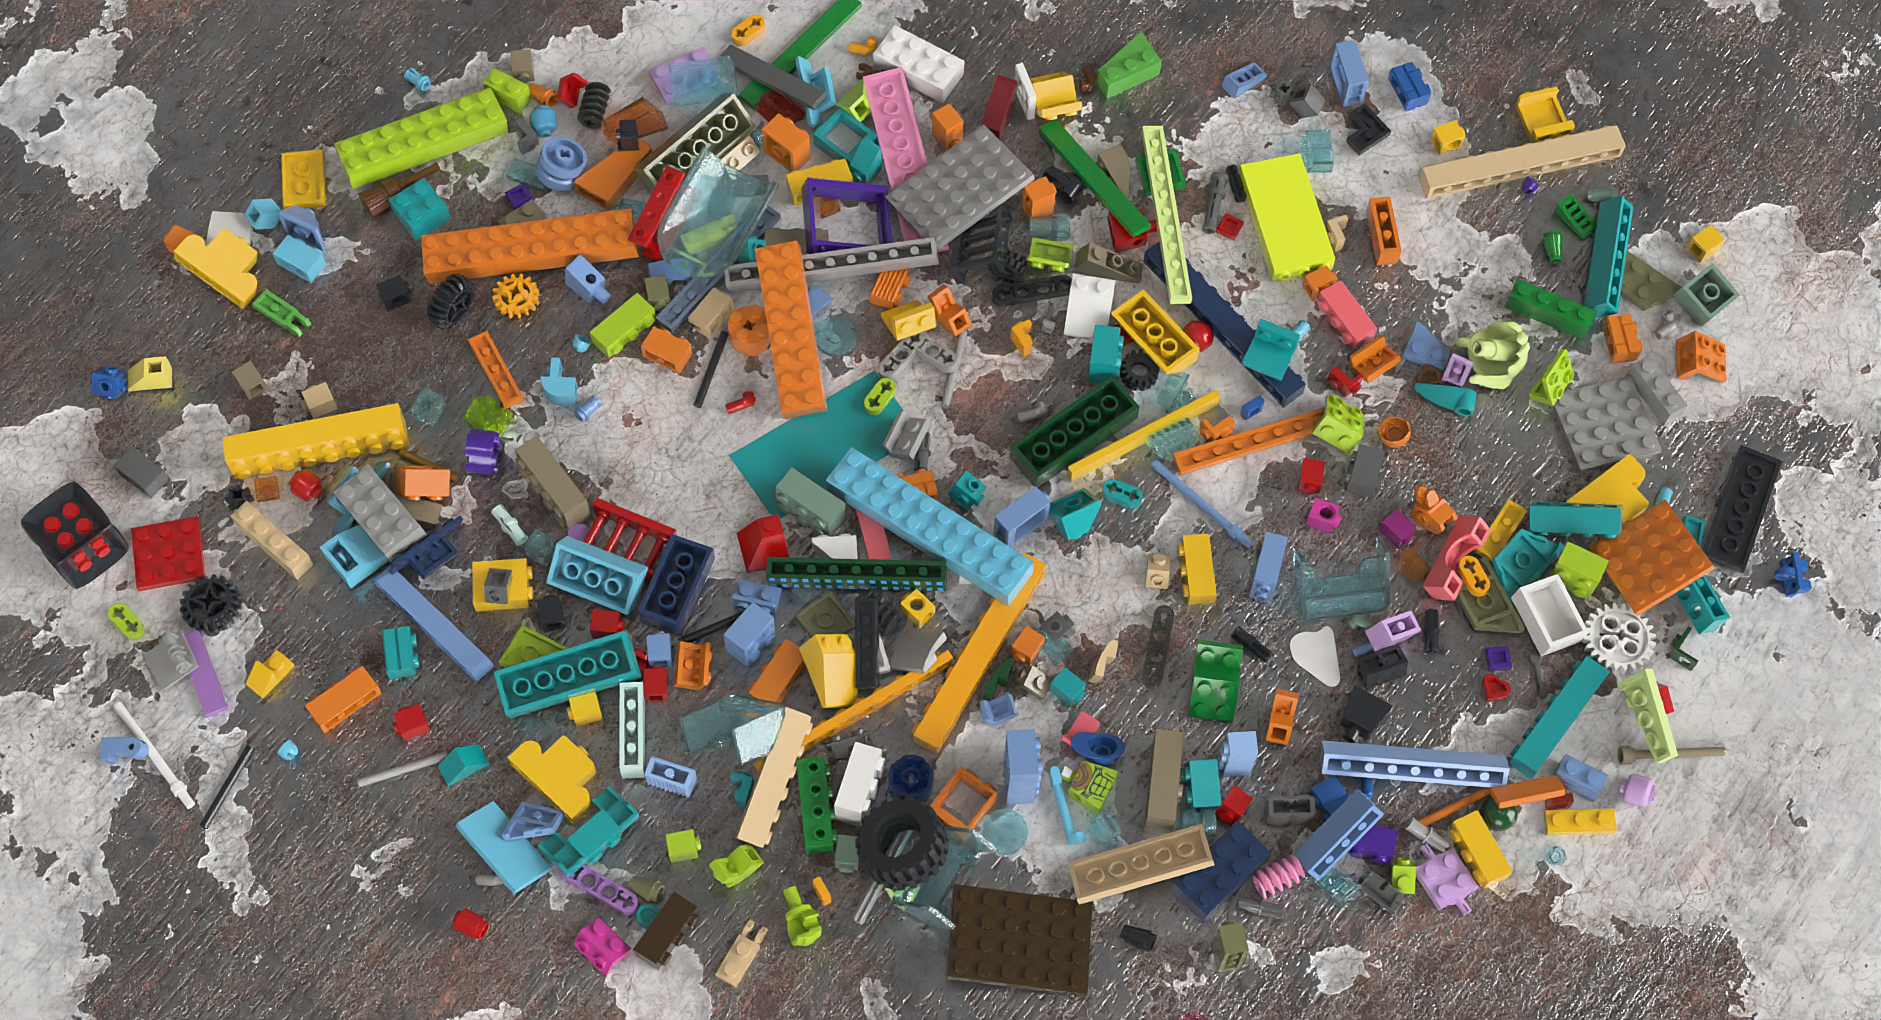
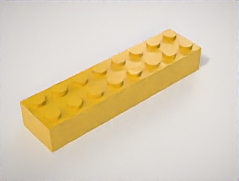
(315, 441)

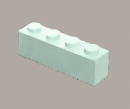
(632, 730)

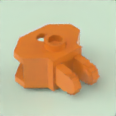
(1431, 510)

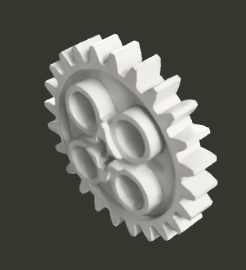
(1619, 638)

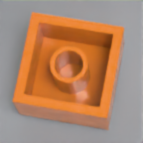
(786, 143)
(424, 481)

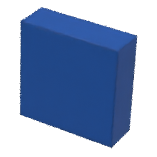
(1252, 408)

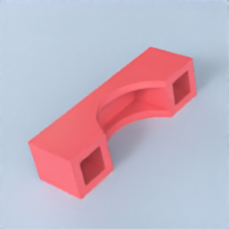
(1466, 535)

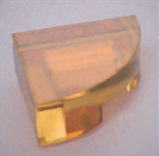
(828, 207)

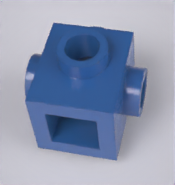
(109, 382)

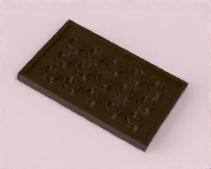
(1019, 940)

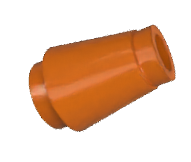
(543, 95)

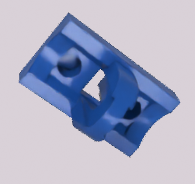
(1795, 567)

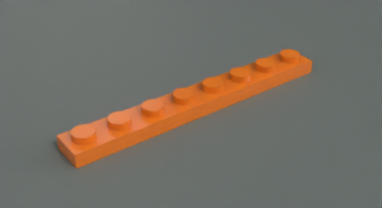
(1247, 442)

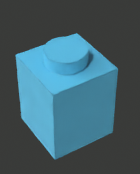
(263, 214)

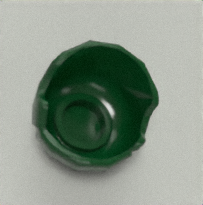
(1498, 818)

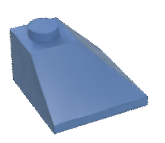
(302, 224)

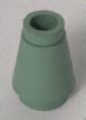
(1602, 193)

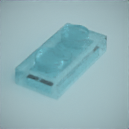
(525, 174)

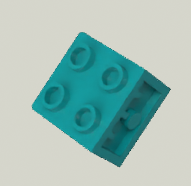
(1271, 349)

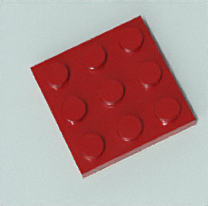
(168, 553)

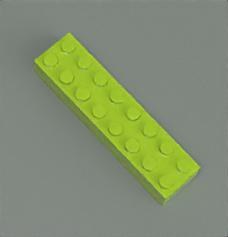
(421, 138)

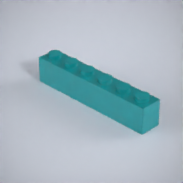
(1609, 256)
(1558, 718)

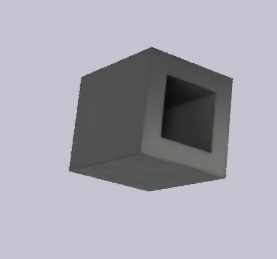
(1307, 101)

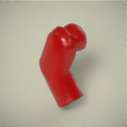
(743, 403)

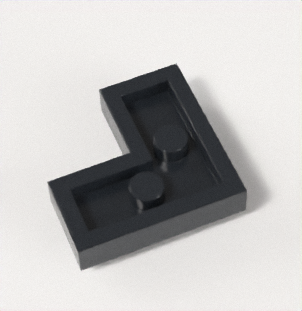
(1370, 132)

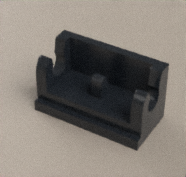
(1382, 666)

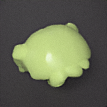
(1496, 354)

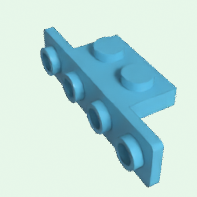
(821, 80)
(346, 519)

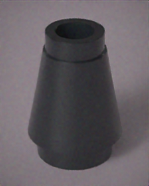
(1138, 937)

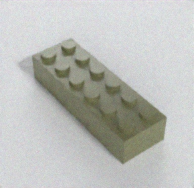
(715, 127)

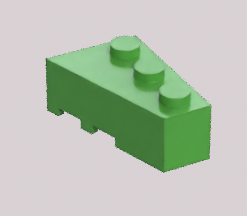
(1129, 67)

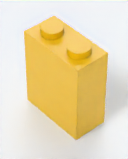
(519, 591)

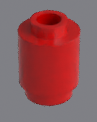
(470, 924)

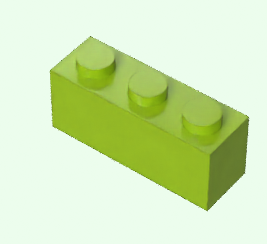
(623, 325)

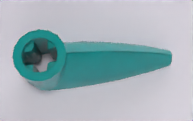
(1454, 398)

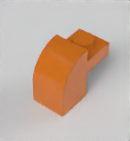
(947, 312)
(1281, 716)

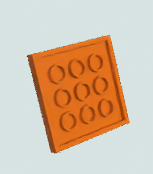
(1652, 557)

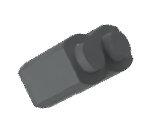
(1295, 810)

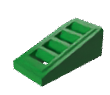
(1575, 206)

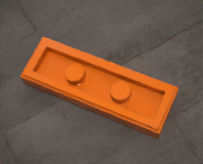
(1527, 791)

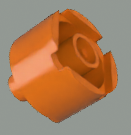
(748, 330)

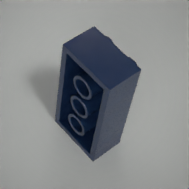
(676, 584)
(1235, 860)

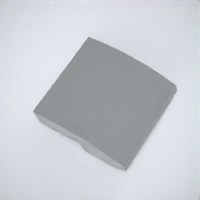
(917, 650)

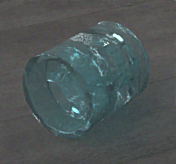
(1205, 816)

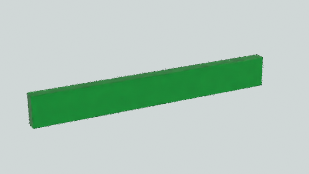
(805, 45)
(1094, 178)

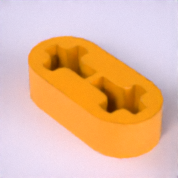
(748, 30)
(1477, 573)

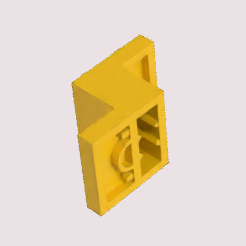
(1055, 95)

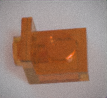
(1413, 565)

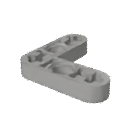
(917, 349)

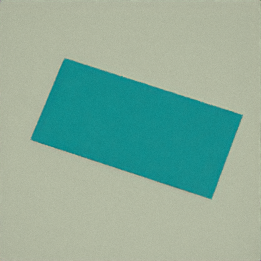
(817, 441)

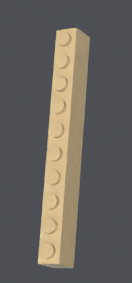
(1521, 161)

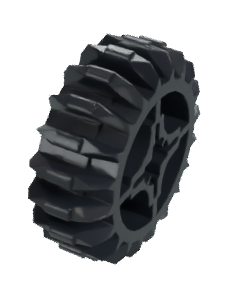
(451, 301)
(202, 596)

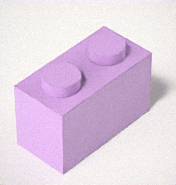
(1392, 630)

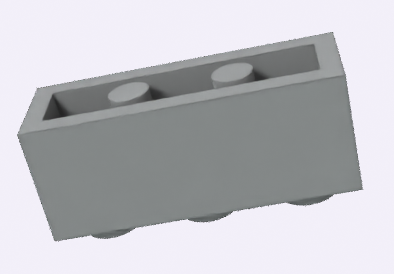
(1657, 390)

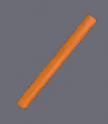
(1455, 806)

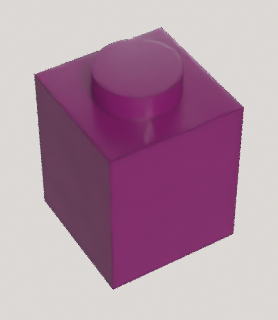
(1398, 528)

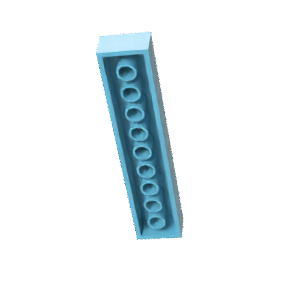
(930, 526)

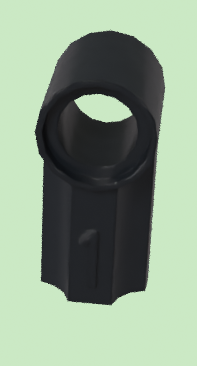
(1067, 187)

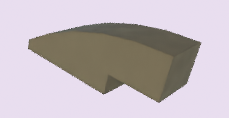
(423, 511)

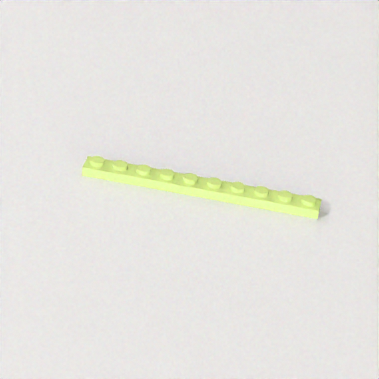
(1166, 215)

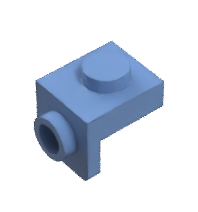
(998, 710)

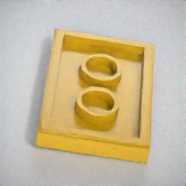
(303, 179)

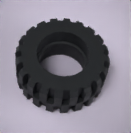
(887, 822)

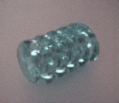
(1172, 438)

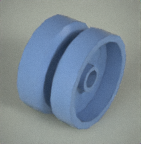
(560, 163)

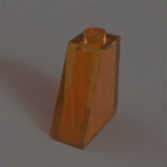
(648, 119)

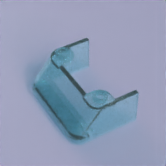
(1344, 594)
(745, 719)
(926, 900)

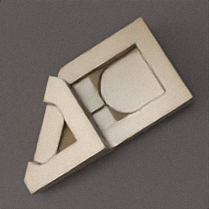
(1107, 655)

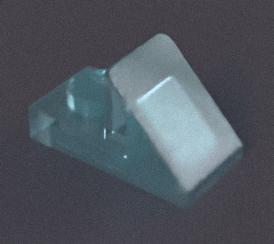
(1338, 886)

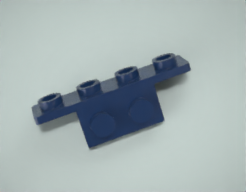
(430, 553)

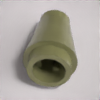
(647, 888)

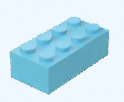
(597, 575)

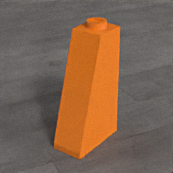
(611, 177)

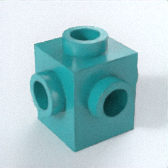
(967, 491)

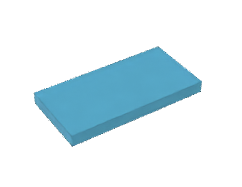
(512, 860)

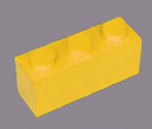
(834, 170)
(1197, 569)
(1480, 849)

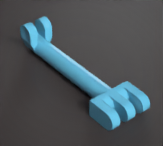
(1056, 783)

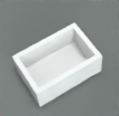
(1549, 615)
(859, 784)

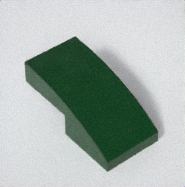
(999, 677)

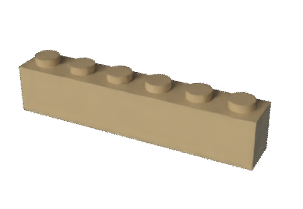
(772, 780)

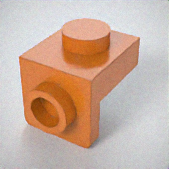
(1219, 431)

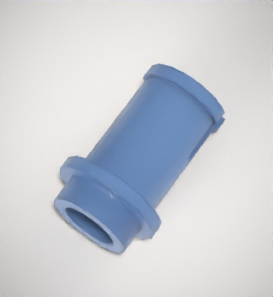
(582, 412)

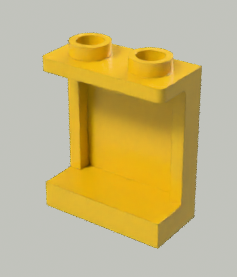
(1543, 115)

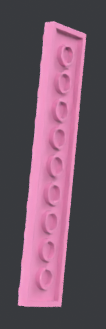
(896, 132)

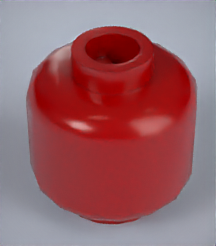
(305, 485)

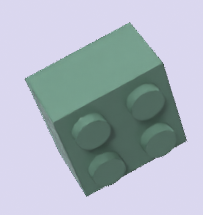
(1706, 294)

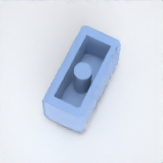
(670, 776)

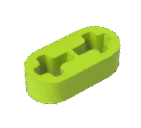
(883, 399)
(129, 618)

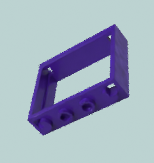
(845, 191)

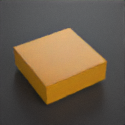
(821, 891)

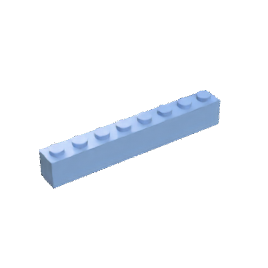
(1413, 764)

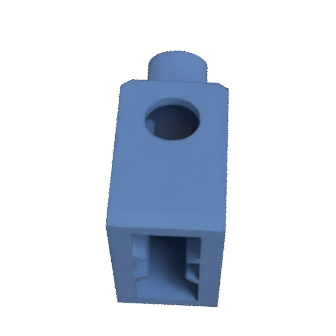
(586, 281)

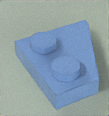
(1426, 349)
(532, 821)

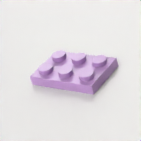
(661, 76)

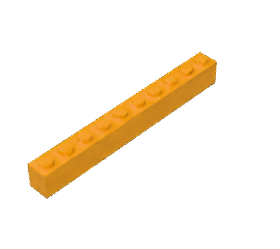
(972, 665)

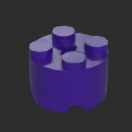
(482, 451)

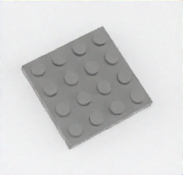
(1605, 424)

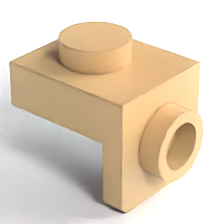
(1334, 231)
(1158, 571)

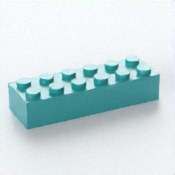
(567, 674)

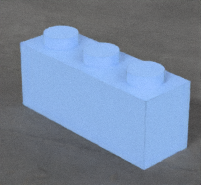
(1238, 754)

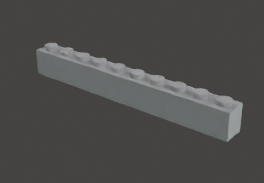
(845, 263)

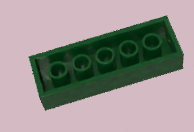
(1074, 431)

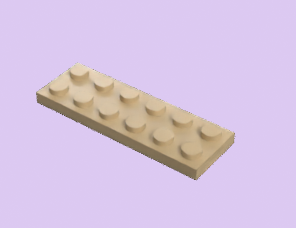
(1140, 864)

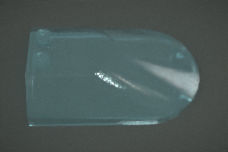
(711, 217)

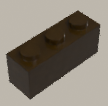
(666, 931)

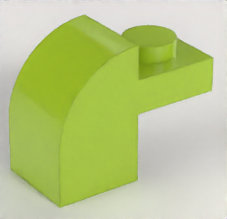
(737, 865)

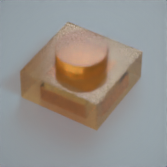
(267, 489)

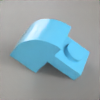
(559, 389)

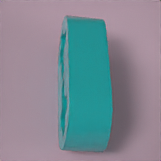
(1122, 493)

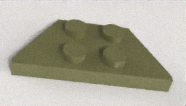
(1644, 284)
(1492, 610)

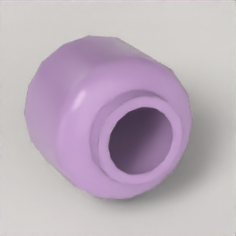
(1638, 790)

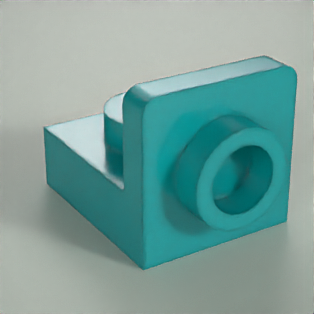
(742, 793)

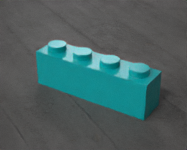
(1576, 518)

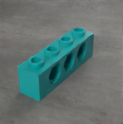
(1703, 605)

